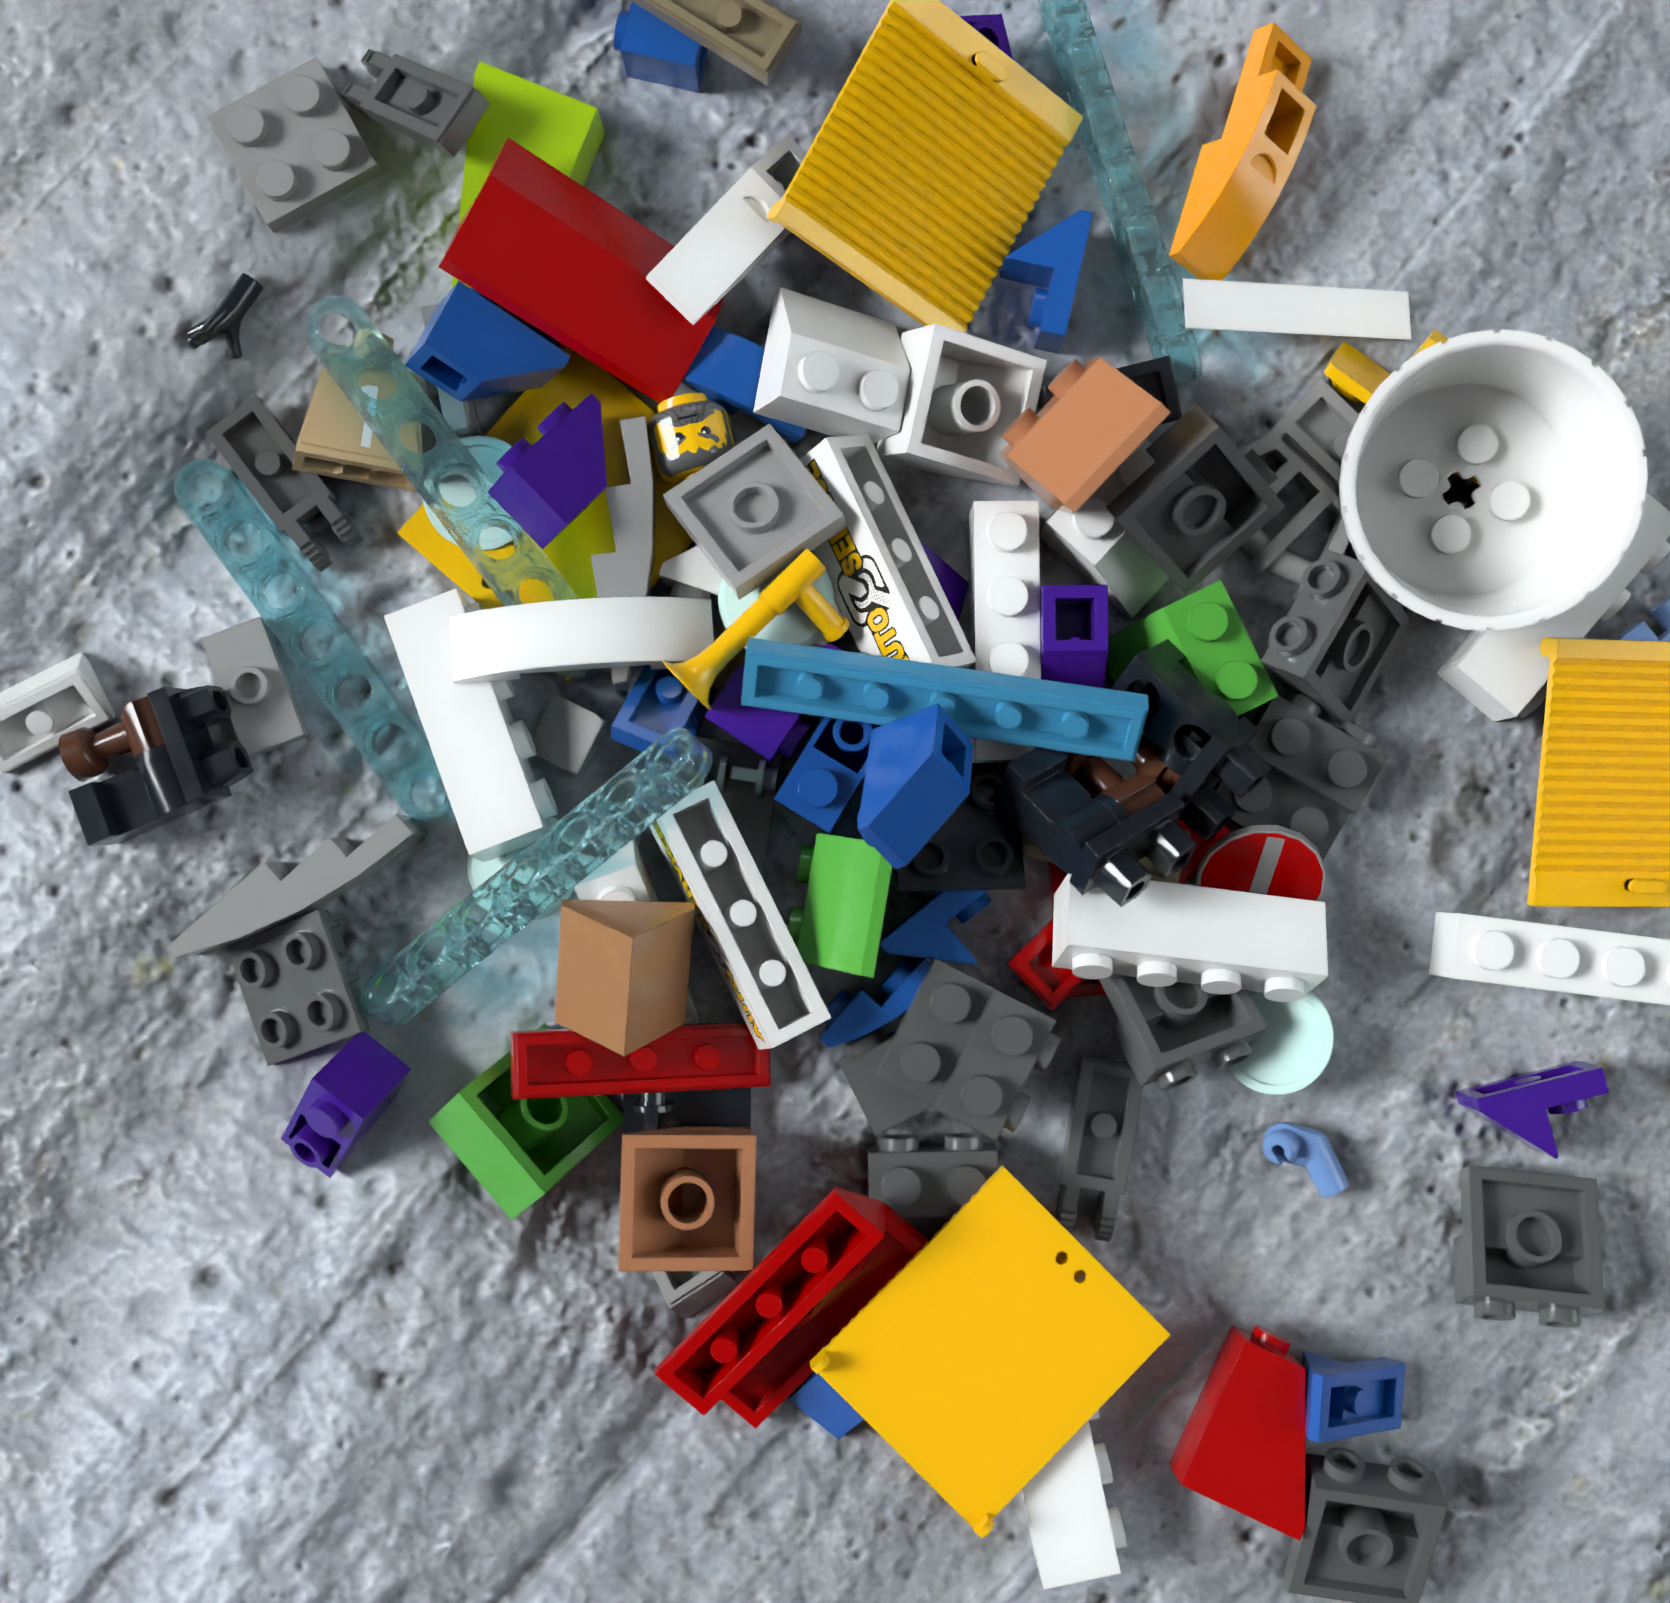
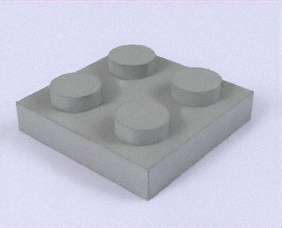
(294, 145)
(754, 511)

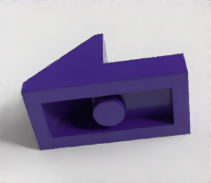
(1521, 1102)

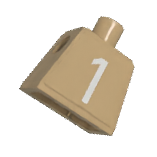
(339, 441)

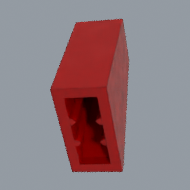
(1250, 1432)

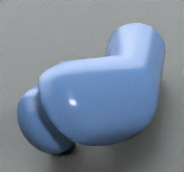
(1309, 1149)

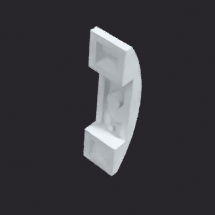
(578, 636)

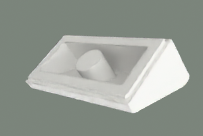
(48, 706)

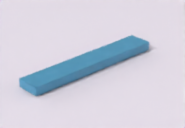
(978, 701)

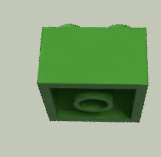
(1211, 639)
(842, 904)
(521, 1144)

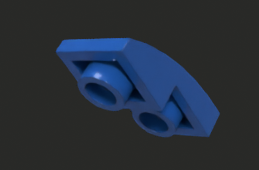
(729, 374)
(862, 1013)

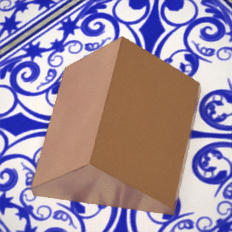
(623, 970)

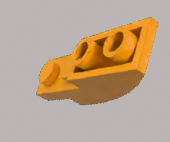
(1247, 167)

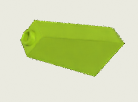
(537, 118)

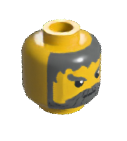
(688, 435)

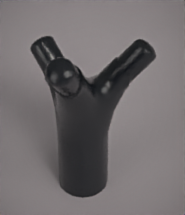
(227, 316)

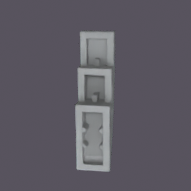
(632, 515)
(277, 895)

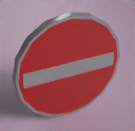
(1264, 862)

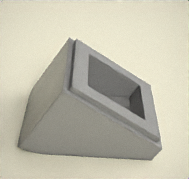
(569, 735)
(693, 1290)

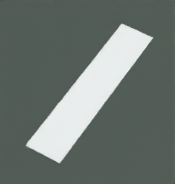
(1296, 309)

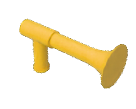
(790, 586)

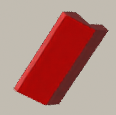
(575, 272)
(791, 1307)

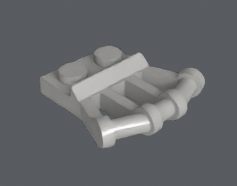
(1311, 449)

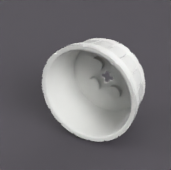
(1552, 470)

